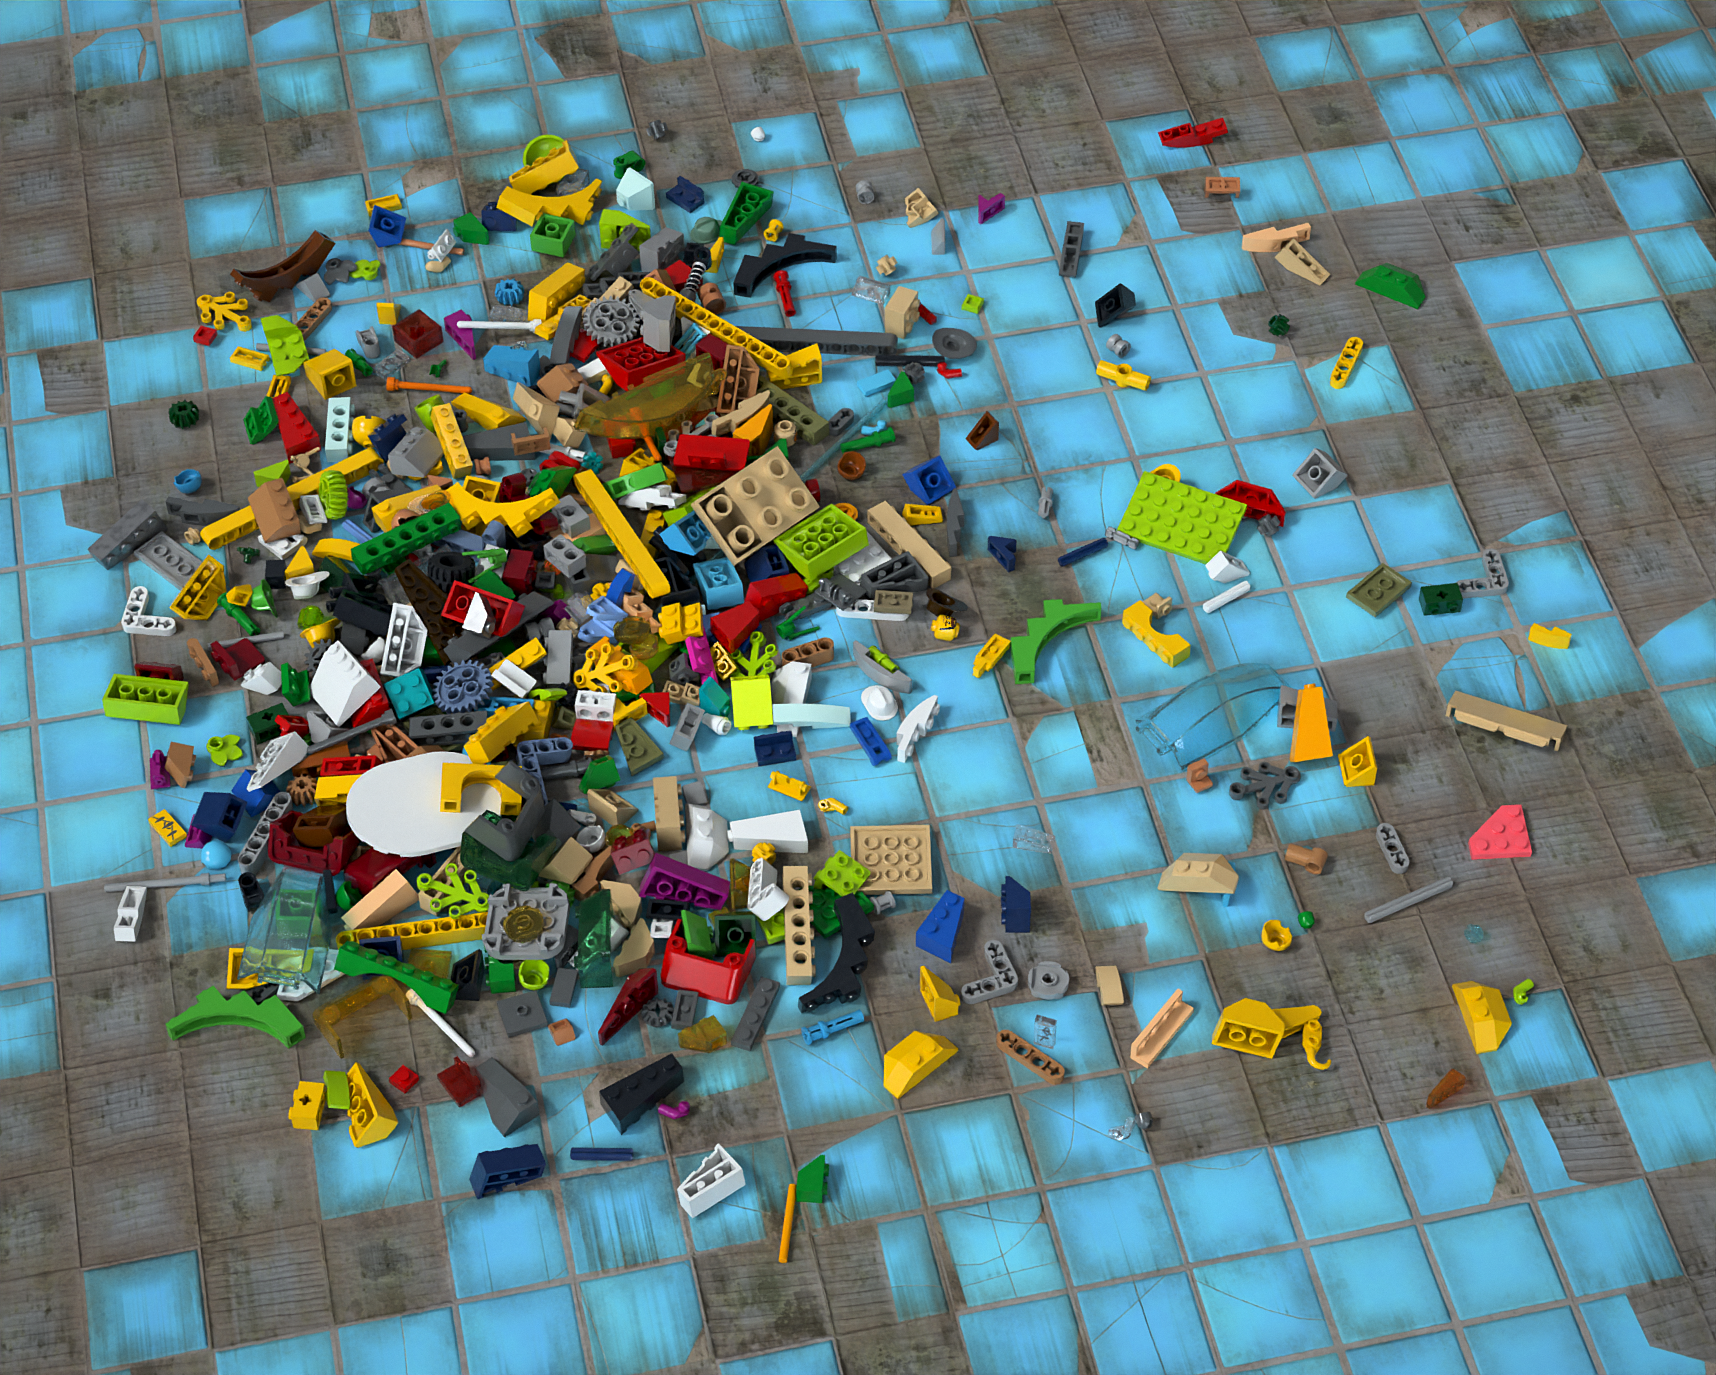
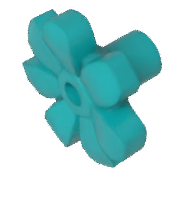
(593, 462)

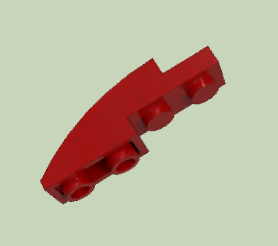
(1188, 136)

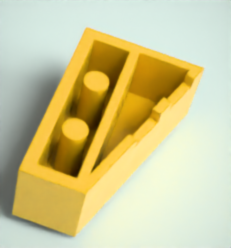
(639, 460)

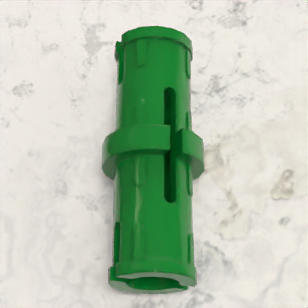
(359, 362)

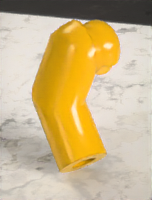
(607, 382)
(832, 804)

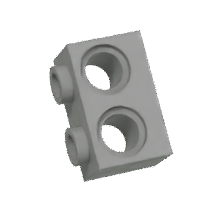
(565, 555)
(687, 727)

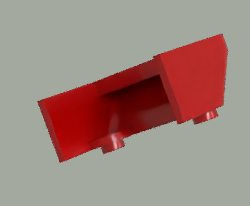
(709, 978)

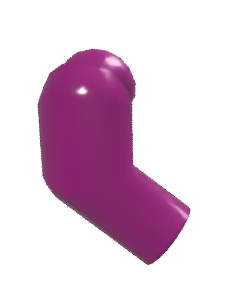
(675, 1113)

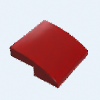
(583, 346)
(592, 735)

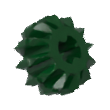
(183, 414)

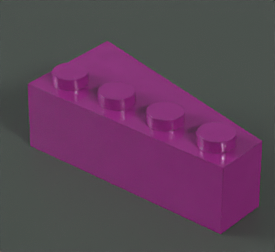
(684, 883)

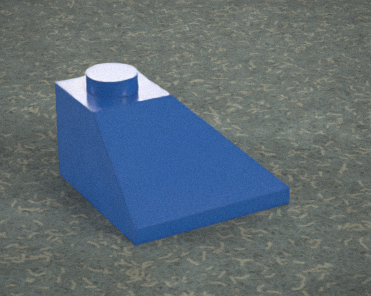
(929, 480)

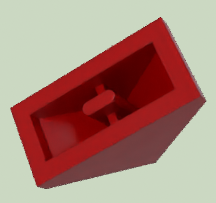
(658, 706)

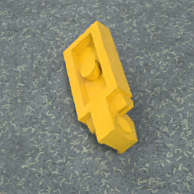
(990, 654)

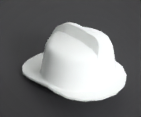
(306, 586)
(879, 702)

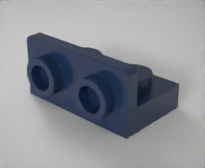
(686, 195)
(774, 748)

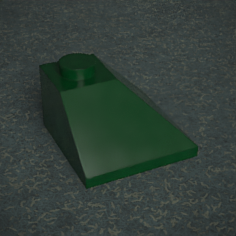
(734, 932)

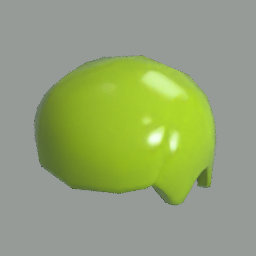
(533, 974)

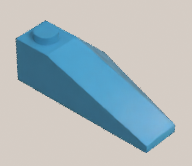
(686, 535)

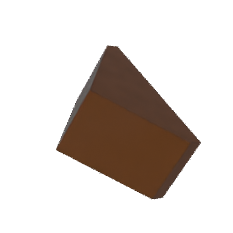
(984, 432)

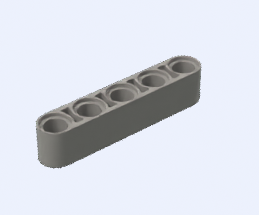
(256, 848)

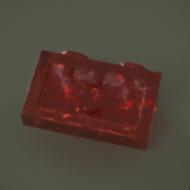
(460, 1082)

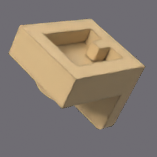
(1159, 605)

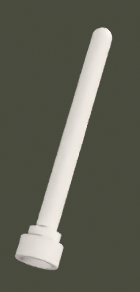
(500, 325)
(416, 1000)

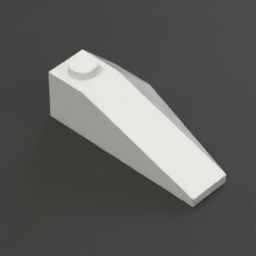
(277, 758)

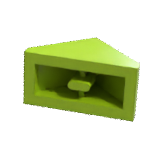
(273, 472)

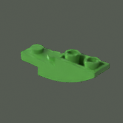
(635, 480)

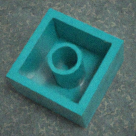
(410, 693)

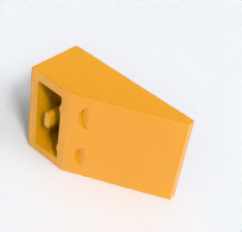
(757, 431)

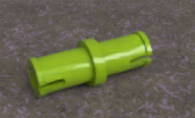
(883, 659)

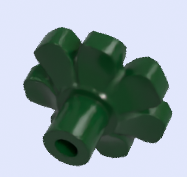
(248, 553)

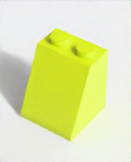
(751, 701)

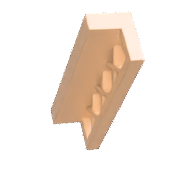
(1161, 1030)

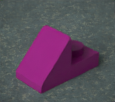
(989, 208)

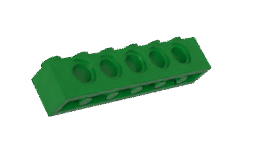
(406, 539)

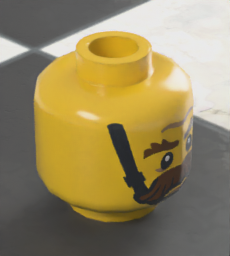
(945, 628)

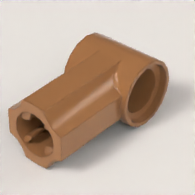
(1312, 859)

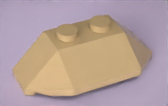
(1199, 874)

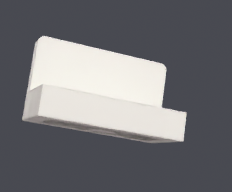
(514, 679)

